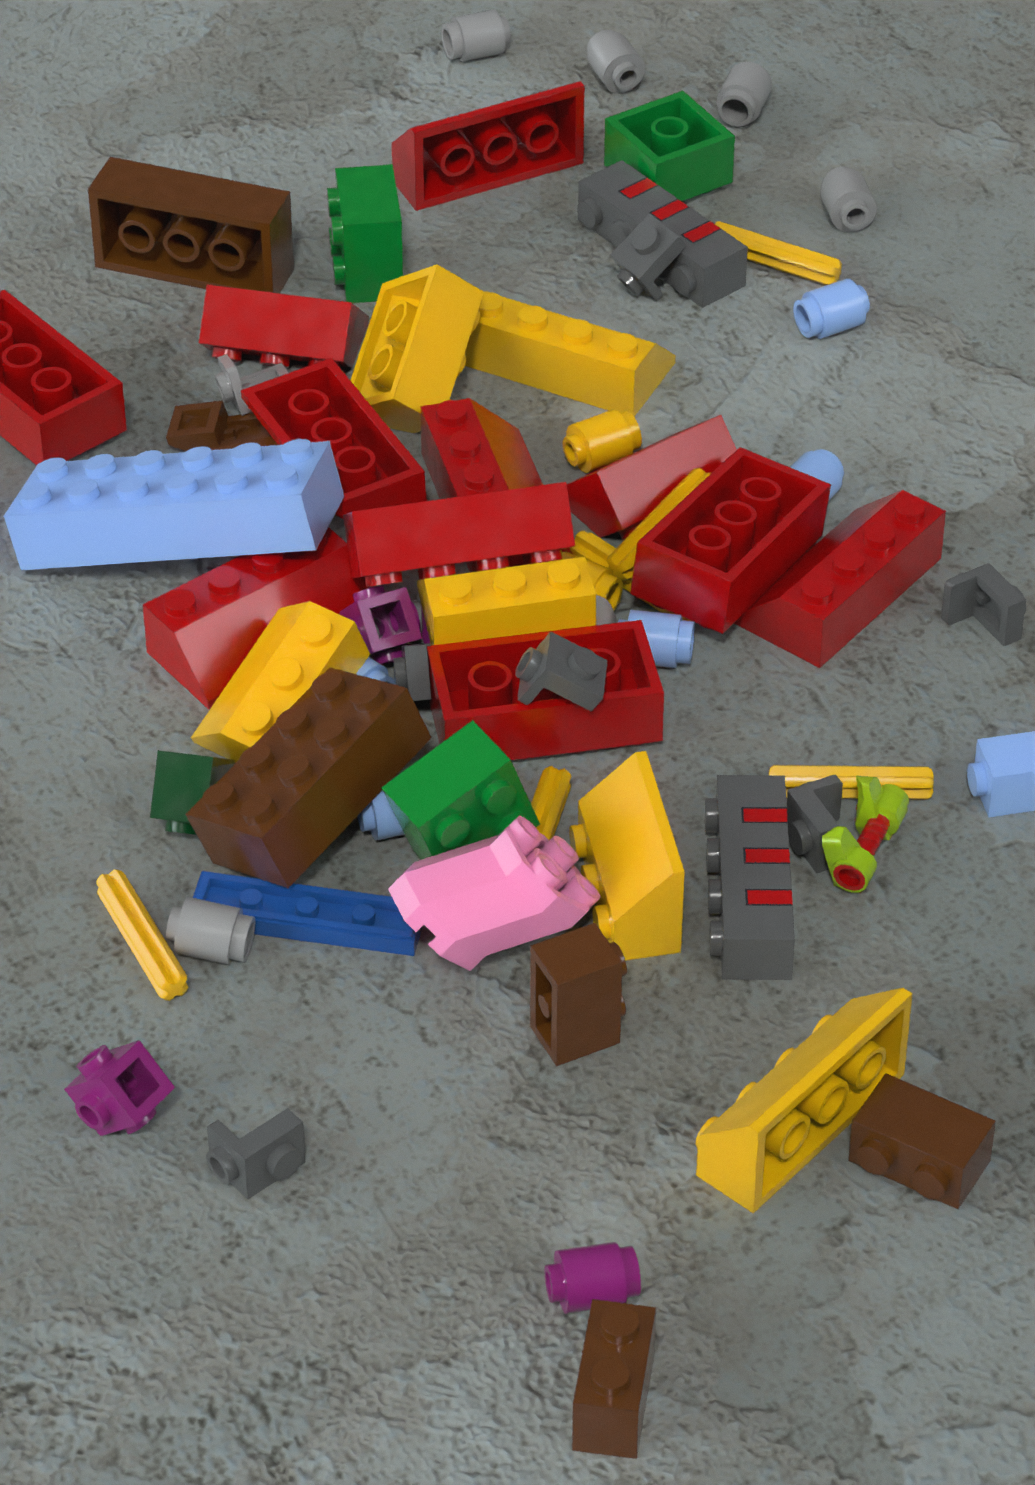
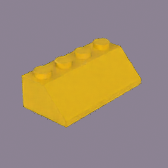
(565, 355)
(804, 1099)

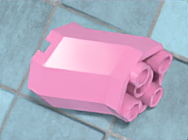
(494, 893)

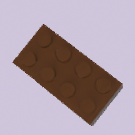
(190, 227)
(308, 776)

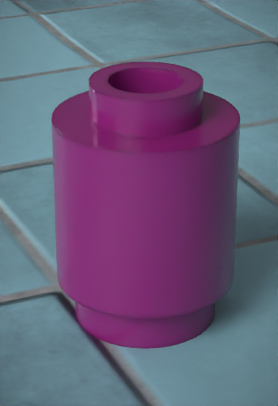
(592, 1273)

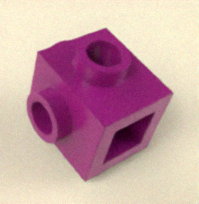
(392, 614)
(118, 1088)

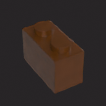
(576, 993)
(921, 1141)
(614, 1379)

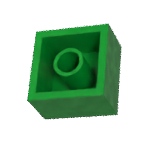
(672, 145)
(365, 230)
(458, 794)

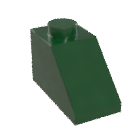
(180, 784)

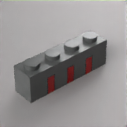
(621, 197)
(753, 878)

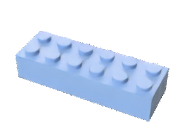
(175, 505)

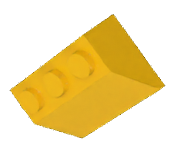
(416, 344)
(508, 601)
(277, 671)
(631, 861)

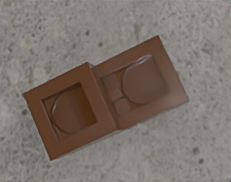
(211, 427)

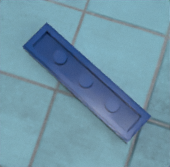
(314, 913)

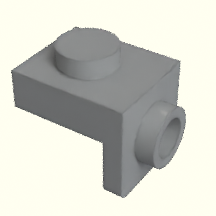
(231, 384)

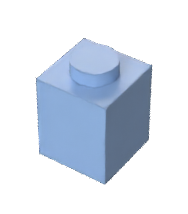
(1004, 774)

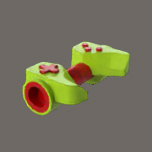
(877, 819)

